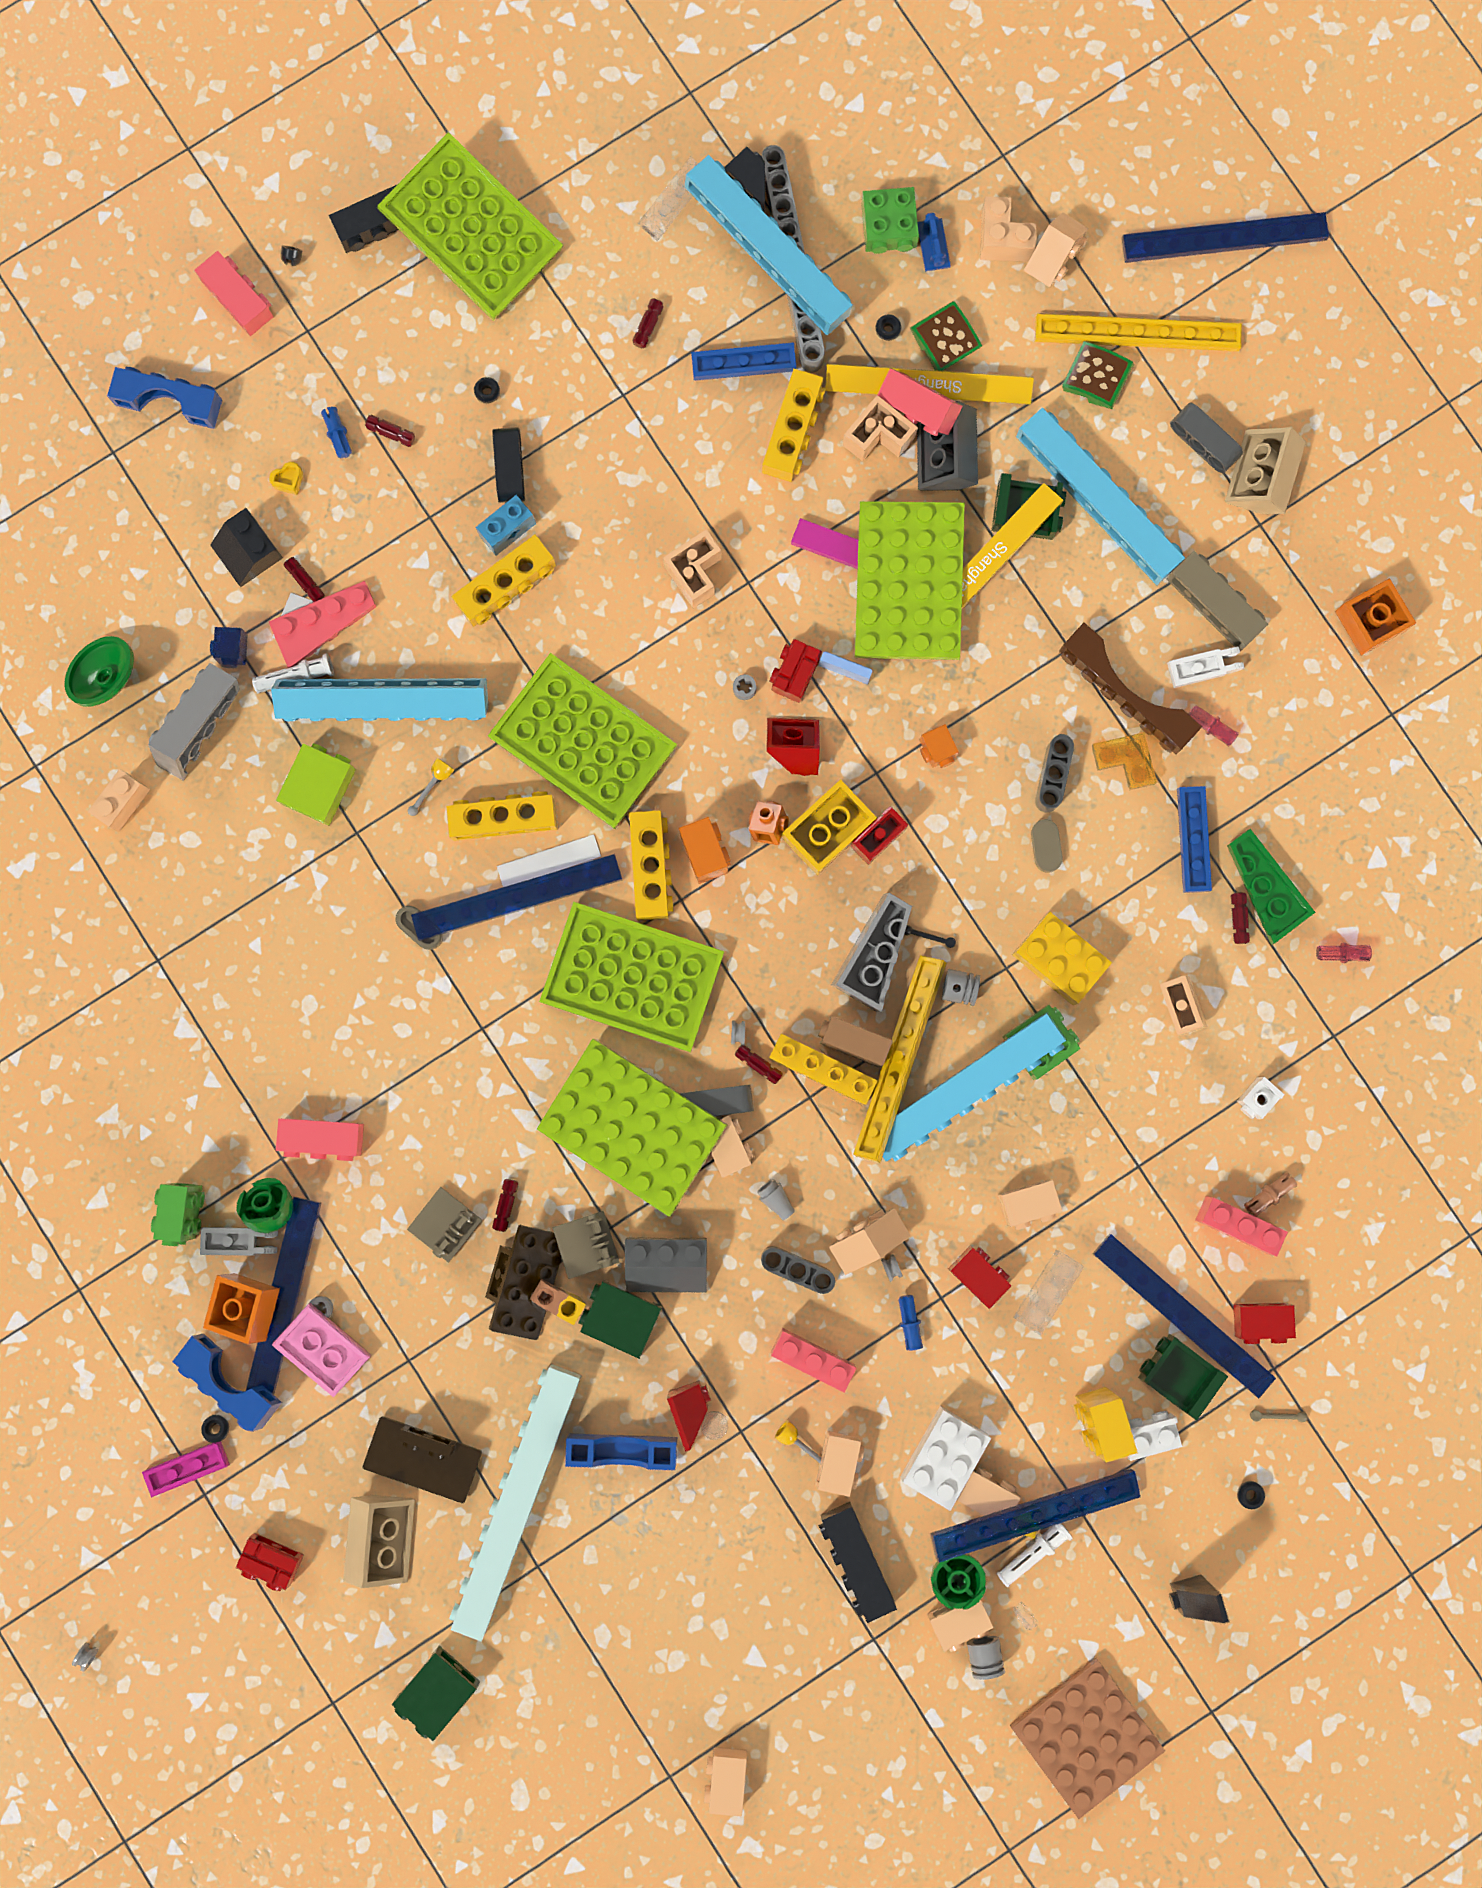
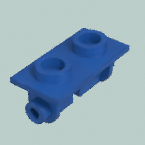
(933, 243)

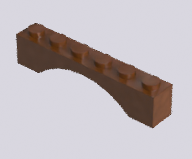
(1169, 725)

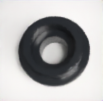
(888, 320)
(483, 383)
(207, 1425)
(1256, 1501)

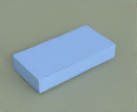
(845, 667)

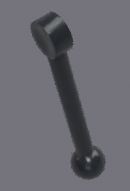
(949, 942)

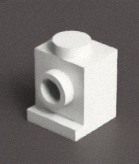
(1249, 1103)

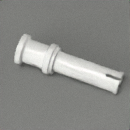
(305, 670)
(1047, 1547)

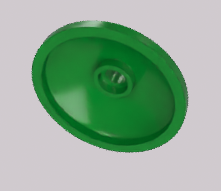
(99, 671)

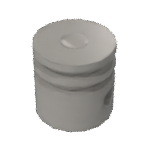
(967, 989)
(985, 1657)

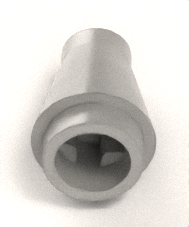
(775, 1198)

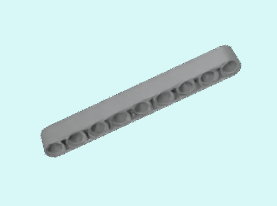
(789, 223)

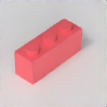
(235, 292)
(919, 402)
(319, 1138)
(1241, 1226)
(813, 1360)

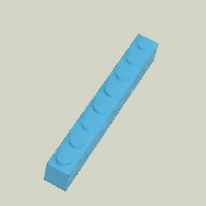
(768, 244)
(1100, 496)
(380, 699)
(972, 1083)

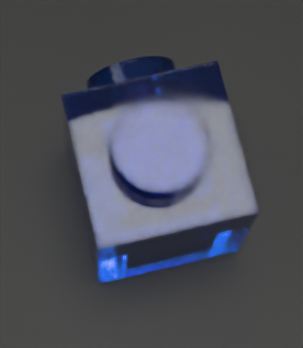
(229, 646)

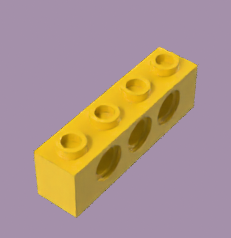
(801, 386)
(509, 567)
(461, 810)
(640, 825)
(823, 1069)

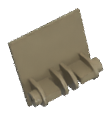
(444, 1225)
(586, 1245)

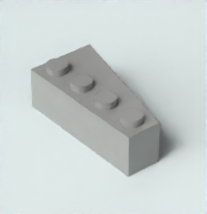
(193, 720)
(872, 959)

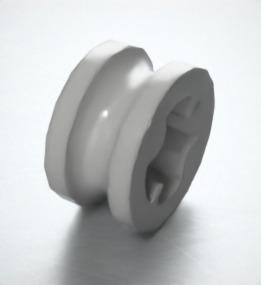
(747, 680)
(738, 1033)
(891, 1267)
(326, 1301)
(84, 1657)

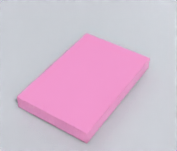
(321, 1349)

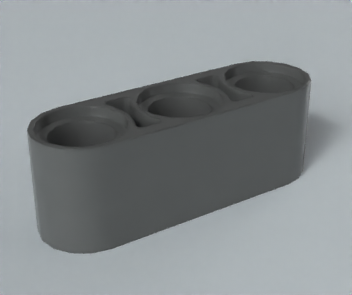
(1206, 438)
(1062, 763)
(723, 1100)
(807, 1279)

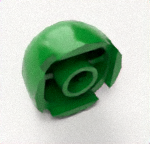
(265, 1206)
(958, 1582)

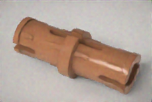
(1270, 1194)

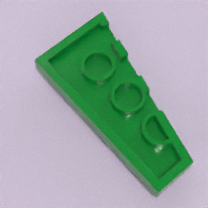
(1270, 889)

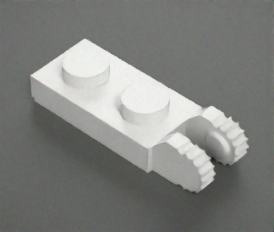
(1202, 667)

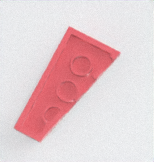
(313, 625)

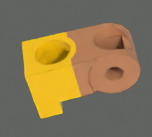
(558, 1301)

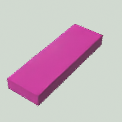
(826, 543)
(185, 1468)

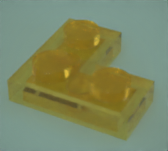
(1132, 754)

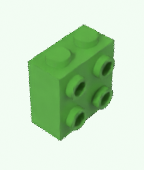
(889, 220)
(1048, 1061)
(177, 1213)

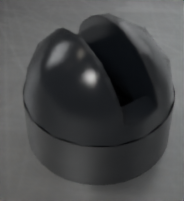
(291, 253)

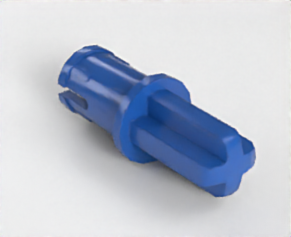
(336, 432)
(910, 1323)

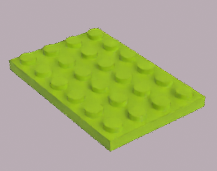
(470, 226)
(909, 580)
(582, 741)
(632, 977)
(632, 1127)

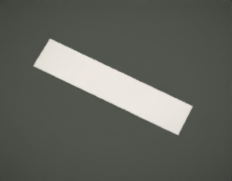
(549, 861)

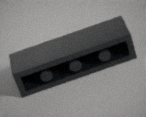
(362, 222)
(858, 1563)

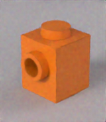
(938, 747)

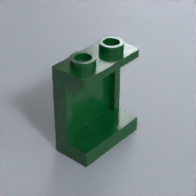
(1011, 497)
(619, 1319)
(1182, 1376)
(435, 1694)

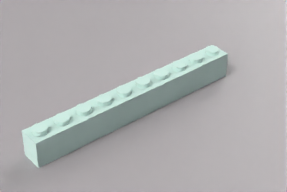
(516, 1502)

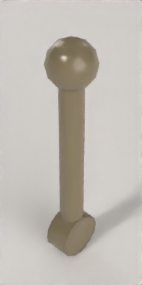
(1257, 1416)

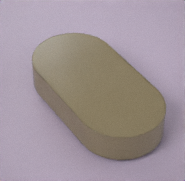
(1046, 845)
(405, 923)

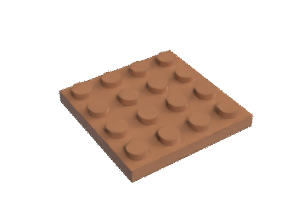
(1087, 1738)

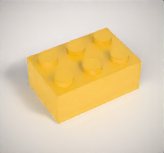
(828, 827)
(1062, 958)
(1105, 1424)

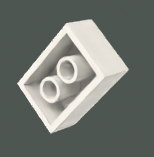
(945, 1458)

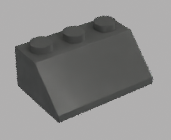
(950, 459)
(666, 1265)

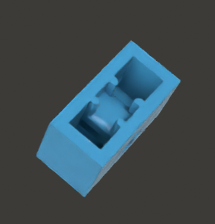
(506, 525)

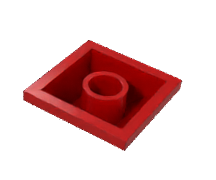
(794, 744)
(689, 1410)

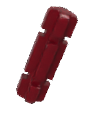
(648, 323)
(390, 430)
(304, 579)
(1240, 918)
(758, 1064)
(505, 1205)

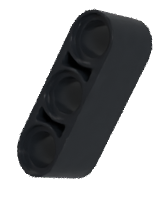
(508, 464)

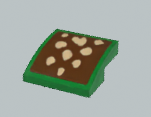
(946, 336)
(1097, 375)

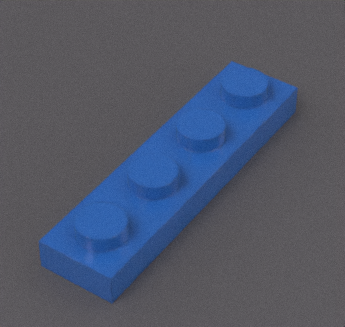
(743, 361)
(1194, 839)

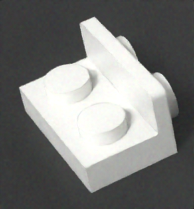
(1154, 1434)

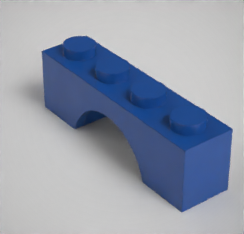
(134, 390)
(201, 1363)
(640, 1451)

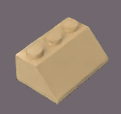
(1266, 470)
(378, 1541)

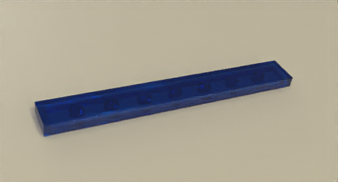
(1225, 237)
(516, 897)
(288, 1279)
(1184, 1316)
(1035, 1515)

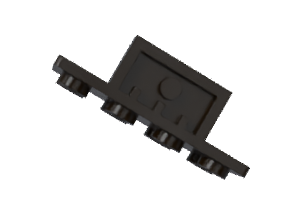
(515, 1278)
(422, 1459)

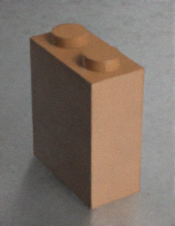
(855, 1041)

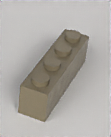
(1217, 600)

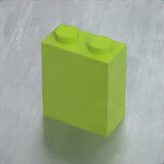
(316, 783)

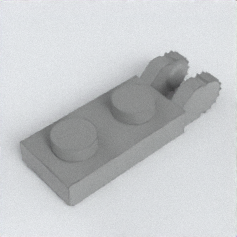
(233, 1241)

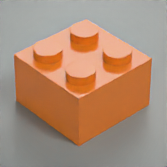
(1375, 616)
(703, 849)
(241, 1308)

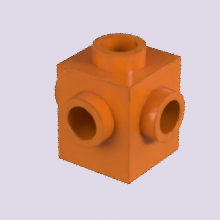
(768, 822)

